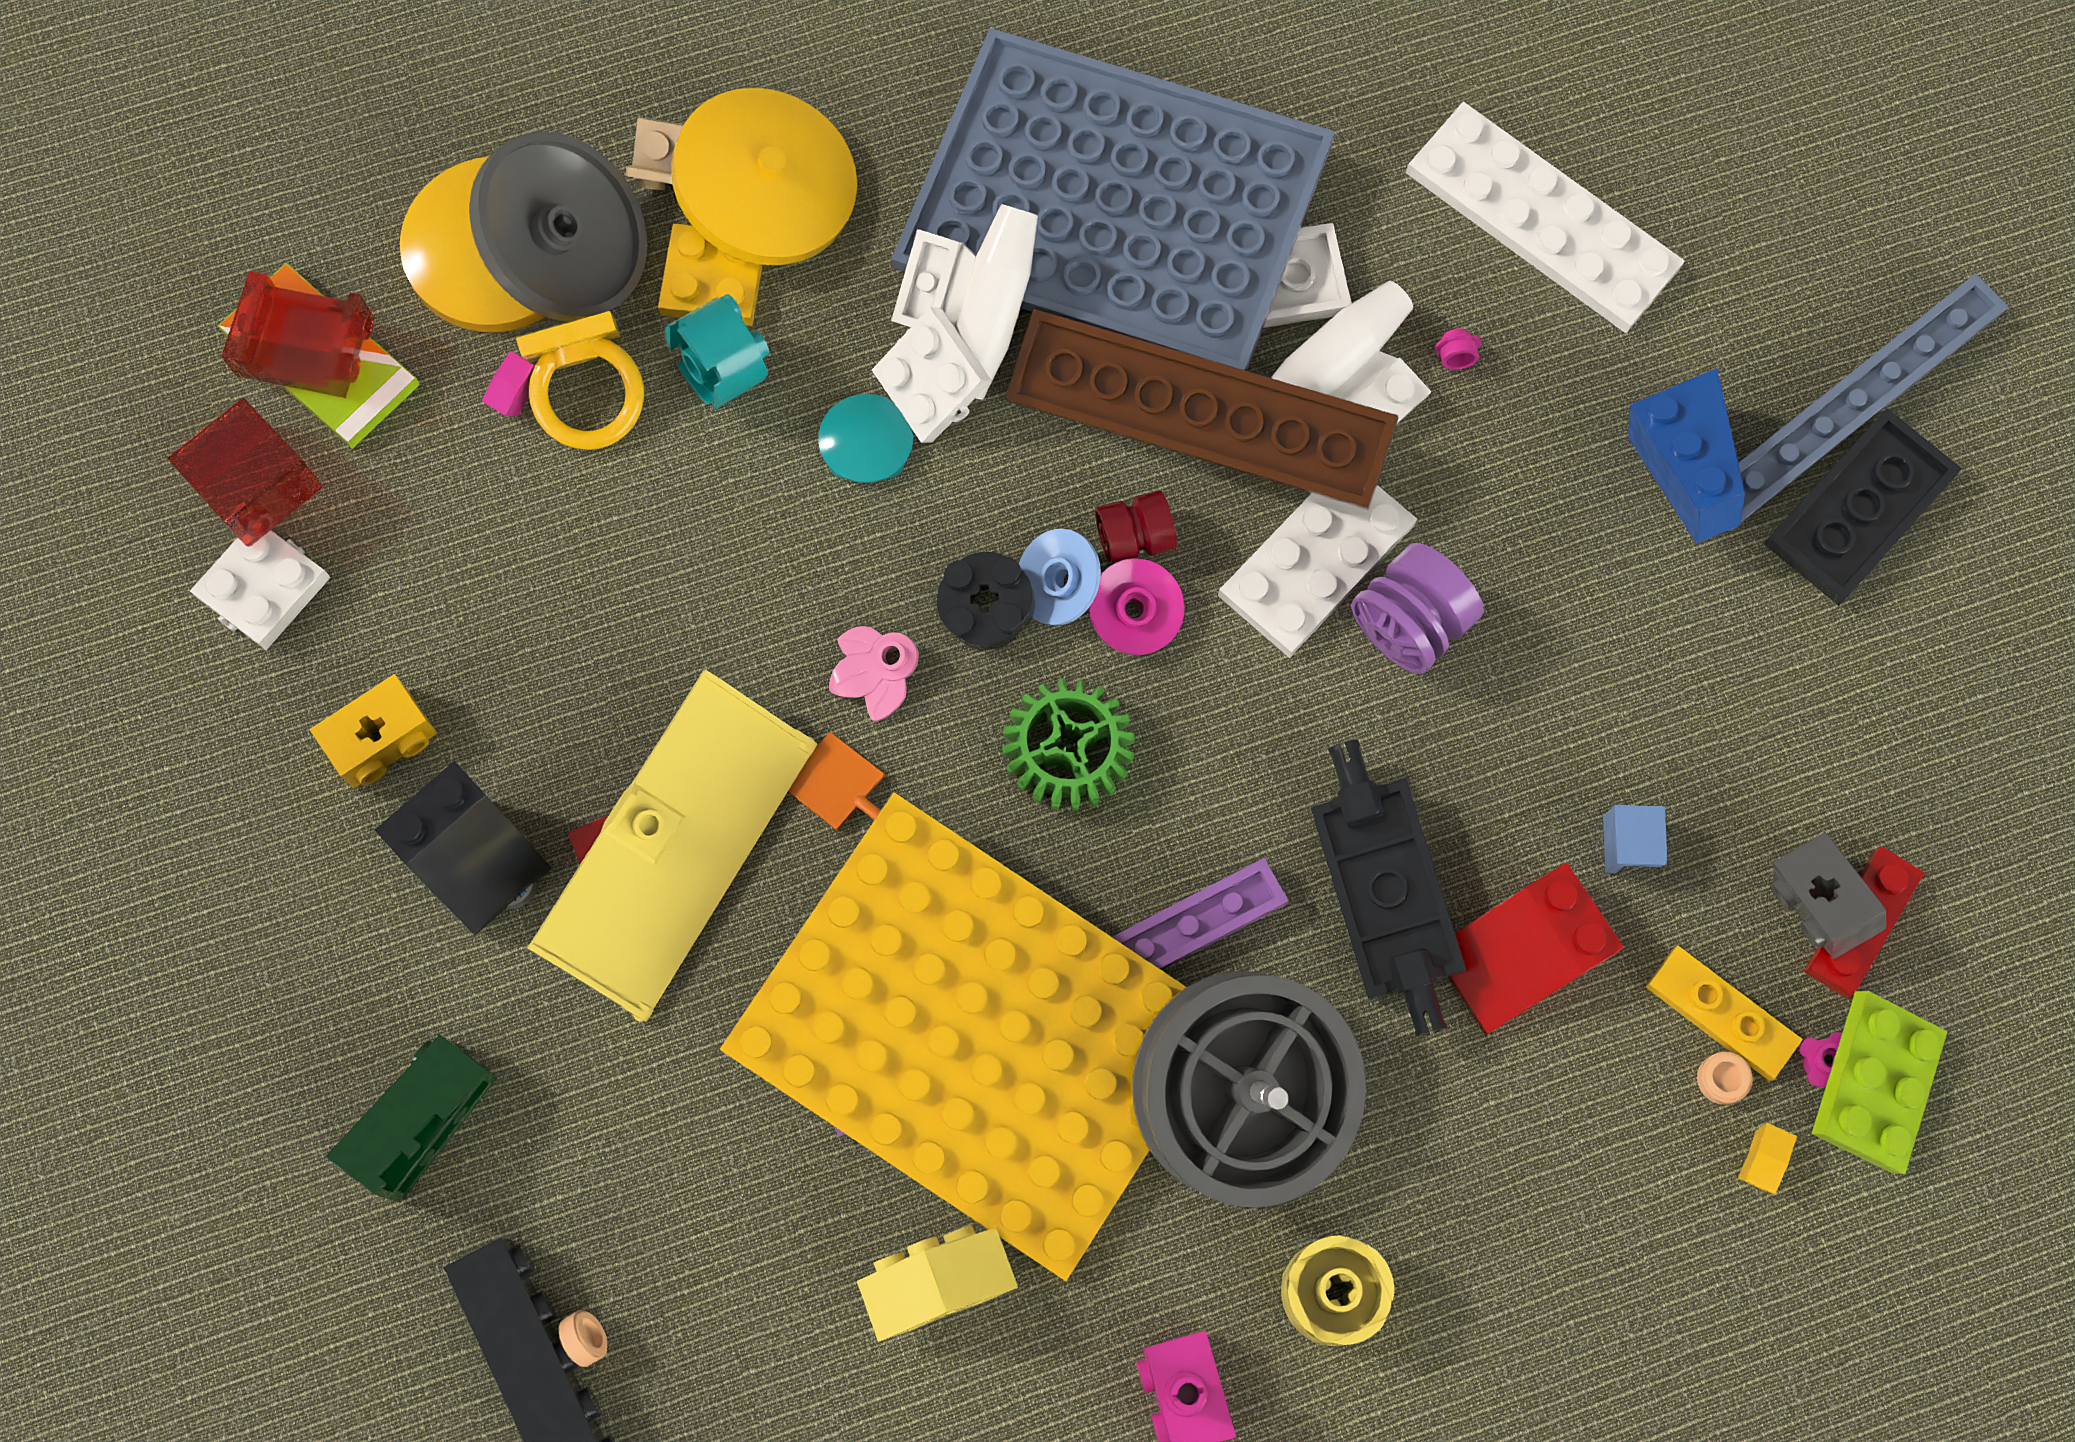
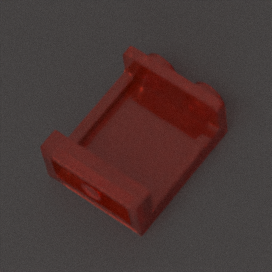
(297, 337)
(245, 472)

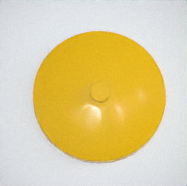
(763, 176)
(445, 262)

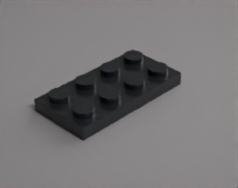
(1862, 506)

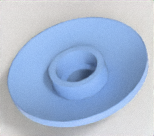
(1046, 565)

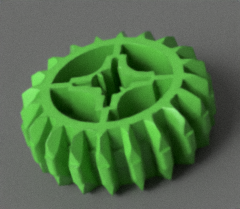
(1054, 707)

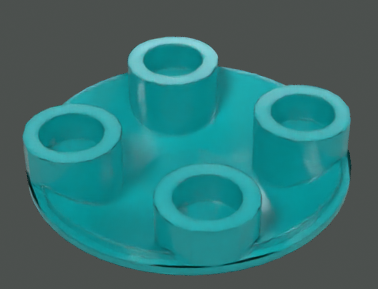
(865, 439)

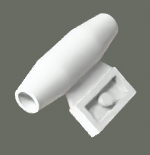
(974, 291)
(1347, 358)

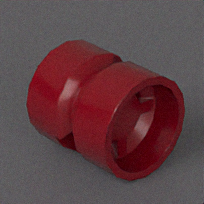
(1142, 526)

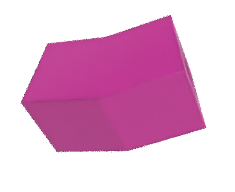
(509, 385)

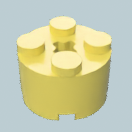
(1364, 1304)

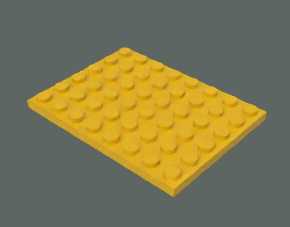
(964, 1034)

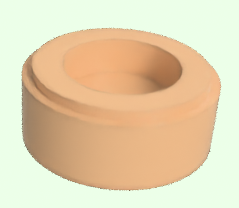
(1724, 1078)
(583, 1338)

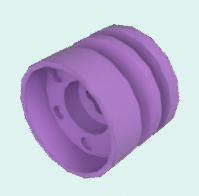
(1417, 608)

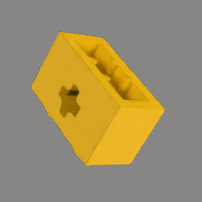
(349, 738)

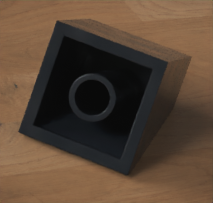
(463, 848)

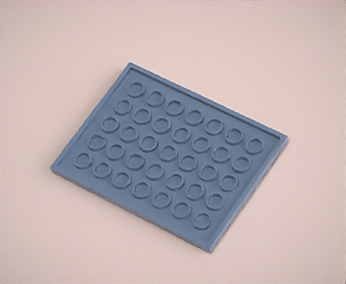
(1149, 196)

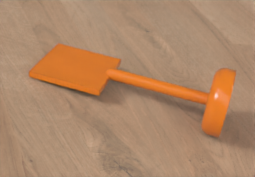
(836, 782)

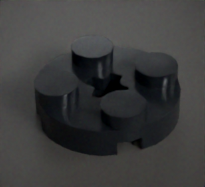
(965, 581)

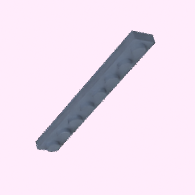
(1866, 392)

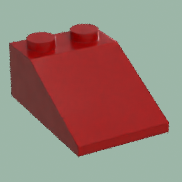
(1531, 948)

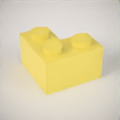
(935, 1280)

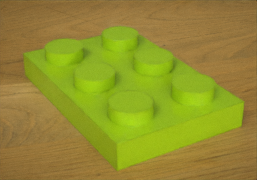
(1879, 1082)

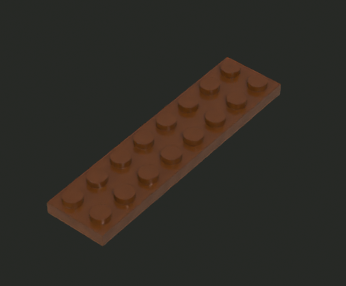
(1202, 409)

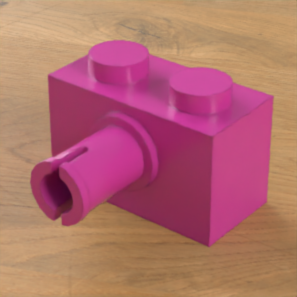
(1186, 1391)

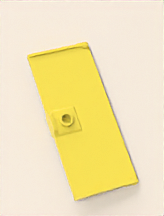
(672, 846)

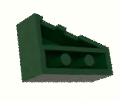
(413, 1120)

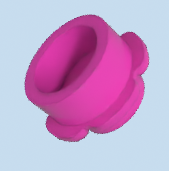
(1458, 349)

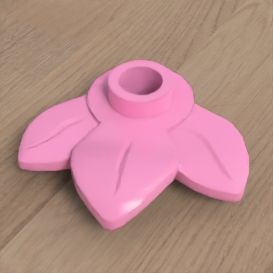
(868, 673)

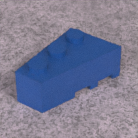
(1691, 453)

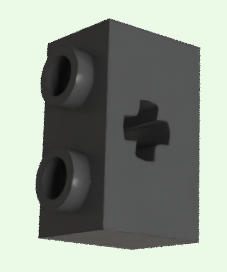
(1823, 870)

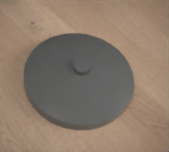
(558, 226)

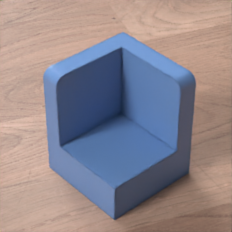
(1634, 837)

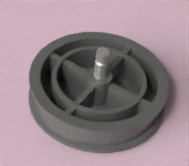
(1249, 1088)

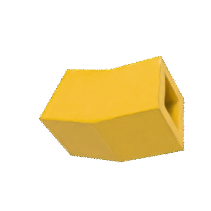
(1768, 1158)

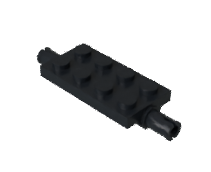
(1388, 889)

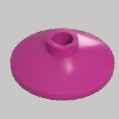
(1155, 594)

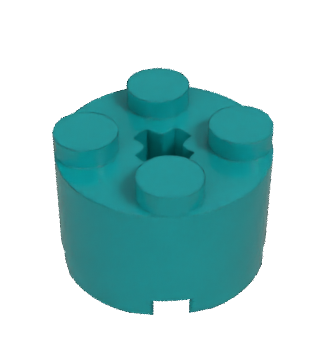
(718, 351)

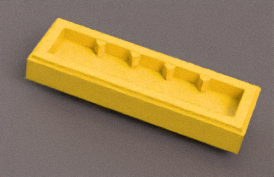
(1723, 1013)

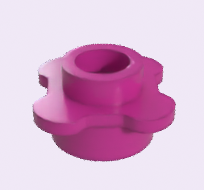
(1813, 1058)

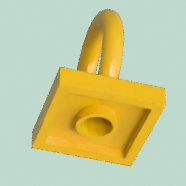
(573, 345)

